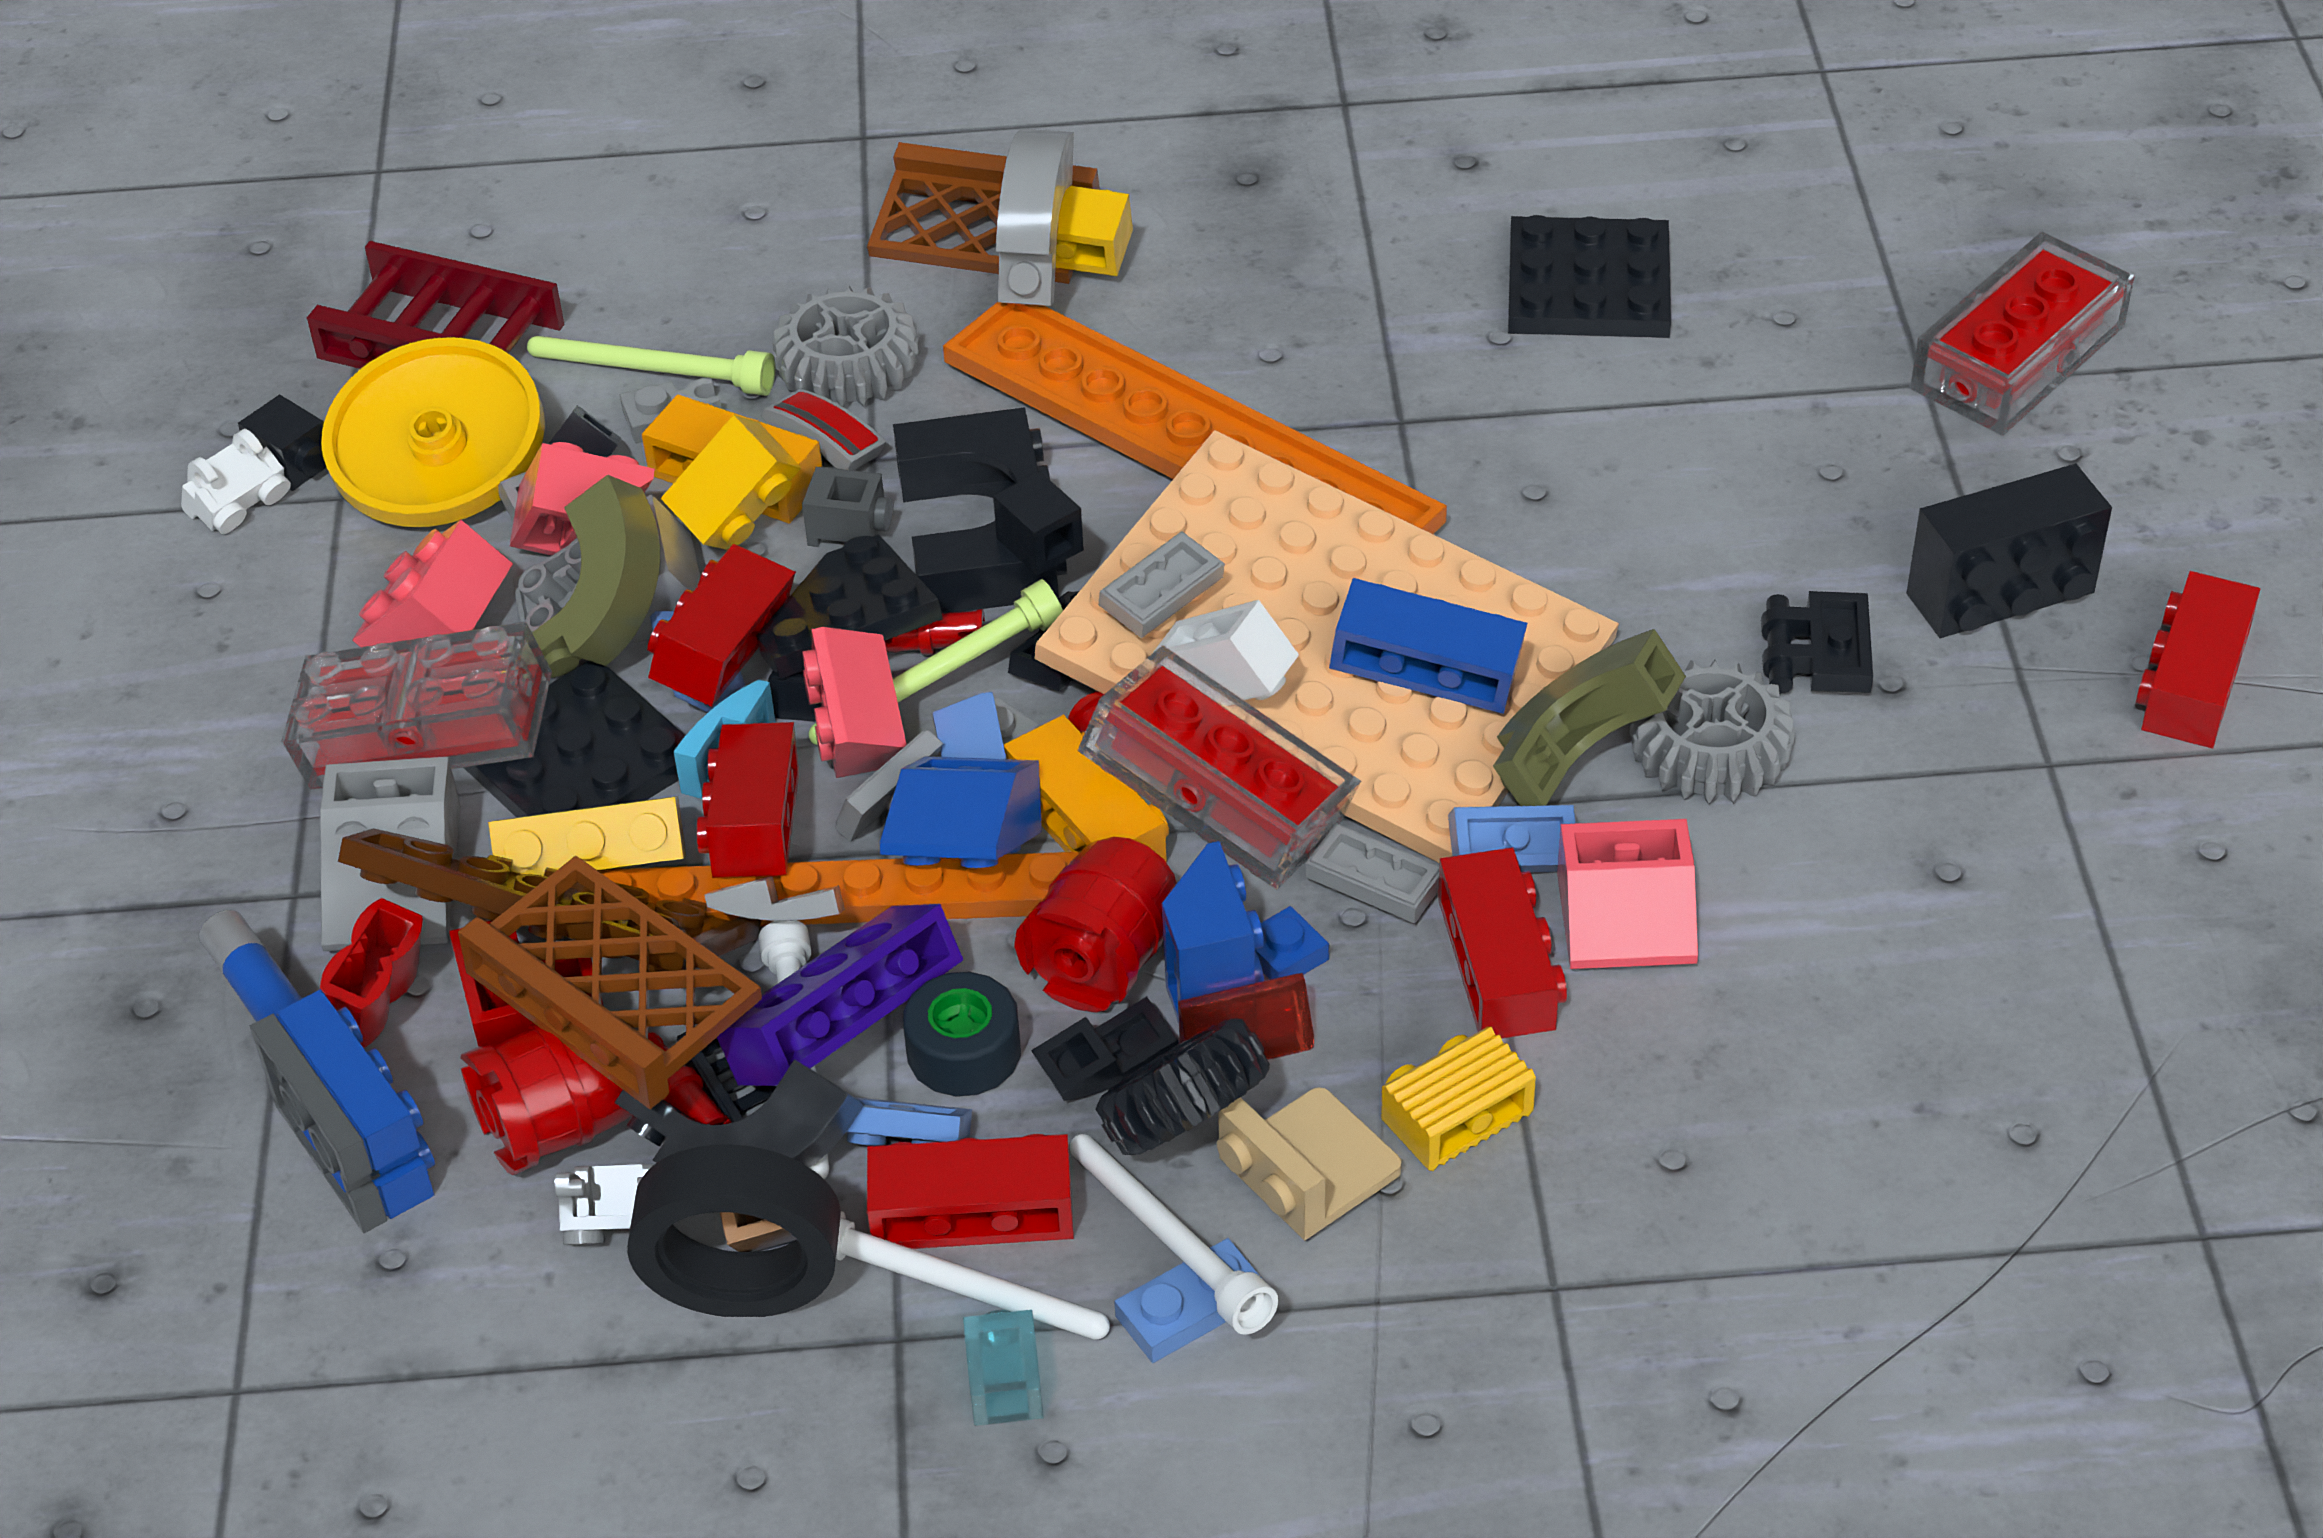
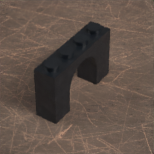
(970, 457)

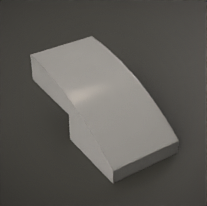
(760, 901)

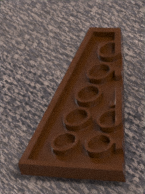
(493, 889)

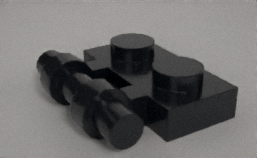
(1837, 645)

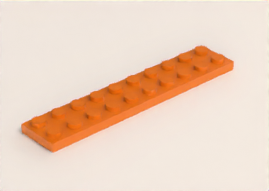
(1148, 406)

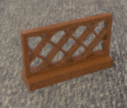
(948, 177)
(580, 1021)

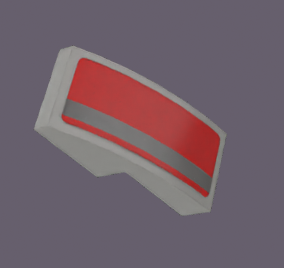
(841, 434)

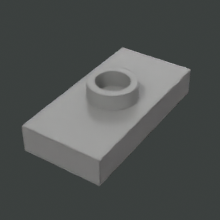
(1161, 584)
(876, 793)
(1374, 873)

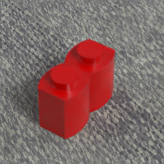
(375, 965)

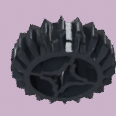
(1183, 1087)

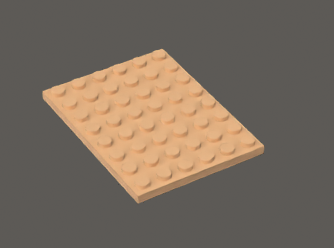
(1296, 553)

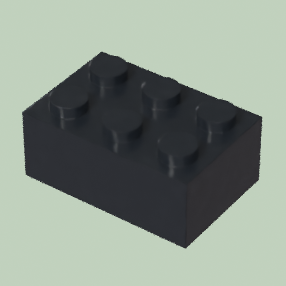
(2008, 550)

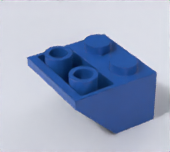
(963, 810)
(1208, 931)

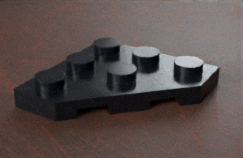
(853, 590)

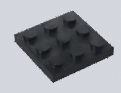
(1589, 277)
(592, 749)

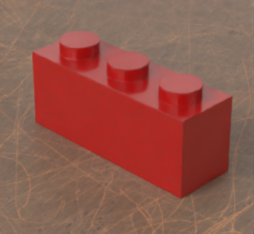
(718, 624)
(2197, 658)
(750, 800)
(1500, 943)
(970, 1191)

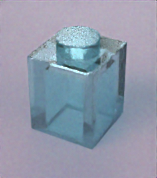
(1003, 1367)

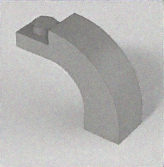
(1028, 214)

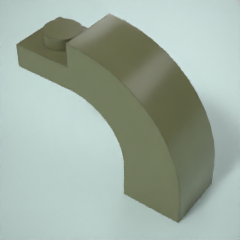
(614, 581)
(1581, 708)

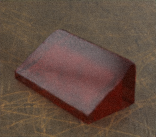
(1271, 1008)

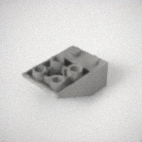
(550, 584)
(391, 796)

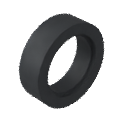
(740, 1182)

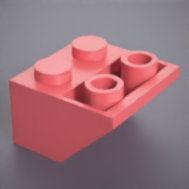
(556, 479)
(435, 589)
(859, 706)
(1628, 893)

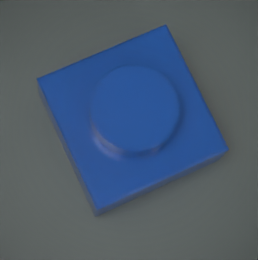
(1290, 945)

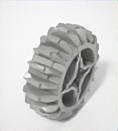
(846, 345)
(1717, 734)

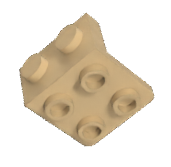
(1306, 1158)

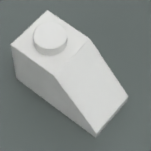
(1235, 648)

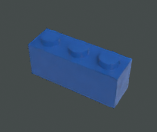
(1427, 645)

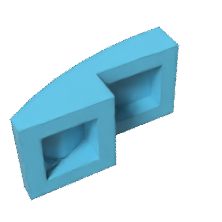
(745, 706)

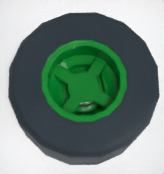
(962, 1033)

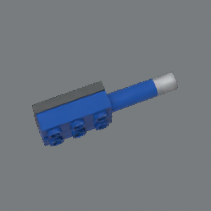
(327, 1082)

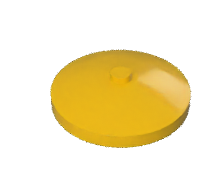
(432, 431)

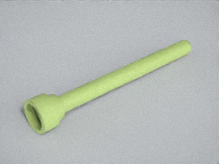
(751, 371)
(1032, 611)

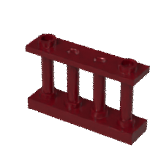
(357, 338)

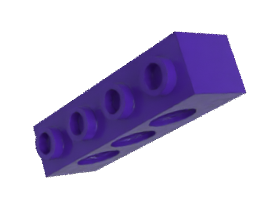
(840, 993)

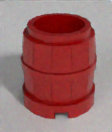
(1097, 923)
(538, 1097)

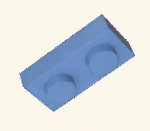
(1528, 829)
(908, 1120)
(1175, 1306)

